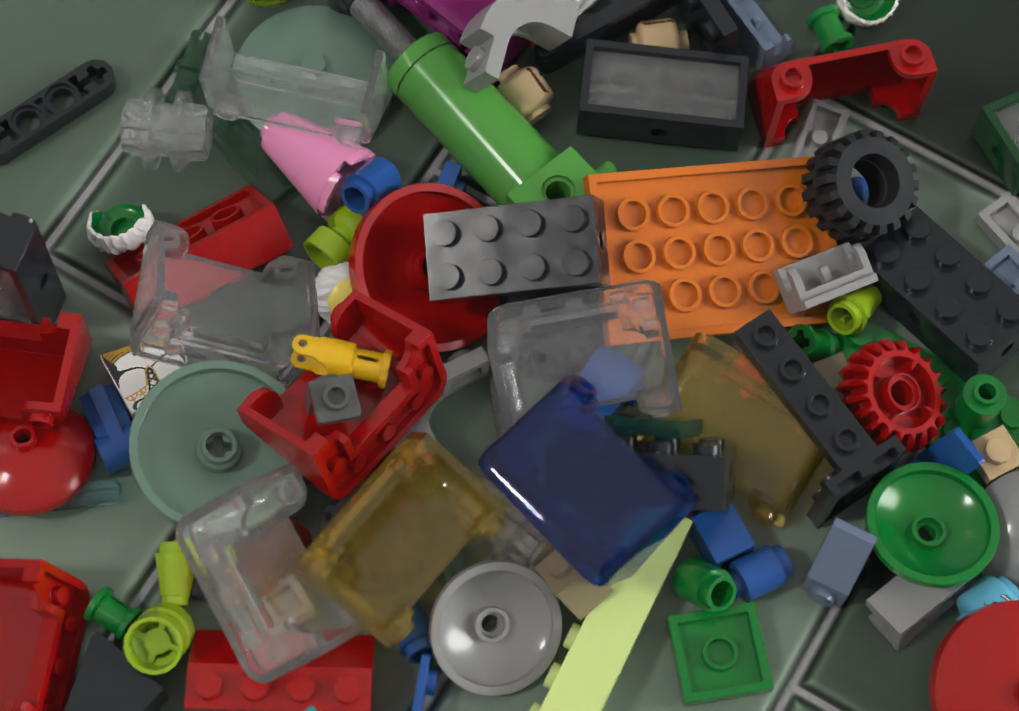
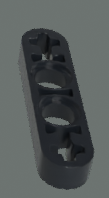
(54, 119)

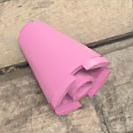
(313, 164)

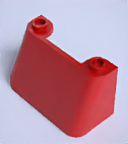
(891, 72)
(41, 368)
(345, 452)
(39, 634)

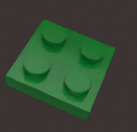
(719, 654)

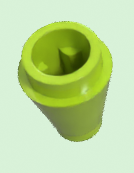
(853, 309)
(173, 574)

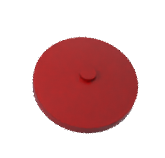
(391, 263)
(978, 662)

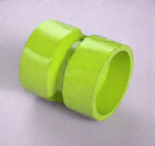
(332, 243)
(159, 638)

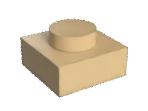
(999, 452)

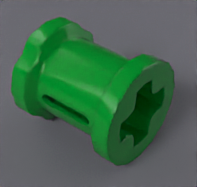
(830, 30)
(815, 344)
(111, 613)

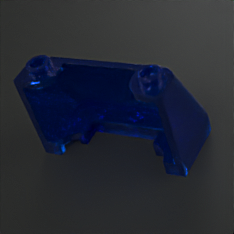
(585, 485)

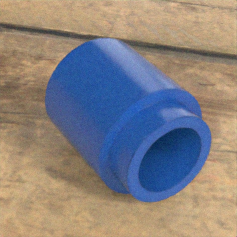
(370, 184)
(760, 572)

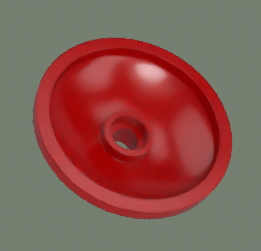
(47, 467)

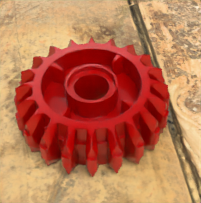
(893, 393)

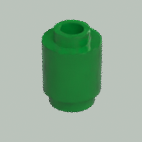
(980, 401)
(704, 585)

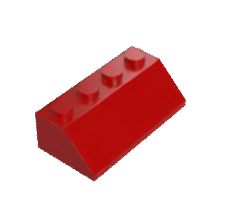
(234, 230)
(331, 682)

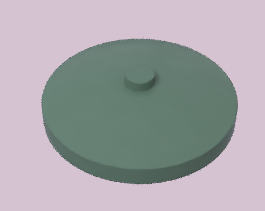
(318, 41)
(191, 439)

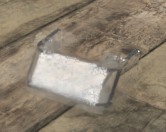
(291, 94)

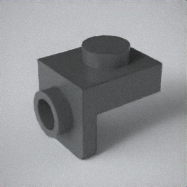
(332, 399)

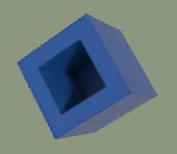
(720, 536)

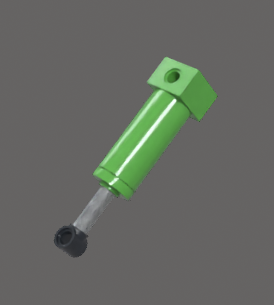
(474, 127)

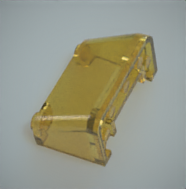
(737, 404)
(399, 535)

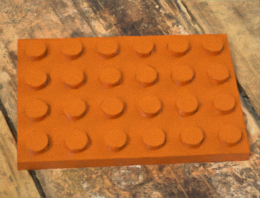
(712, 239)

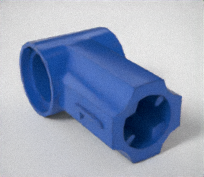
(110, 424)

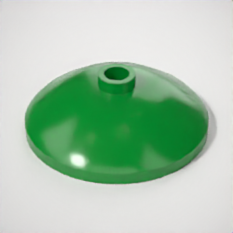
(946, 507)

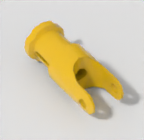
(341, 357)

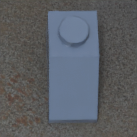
(838, 563)

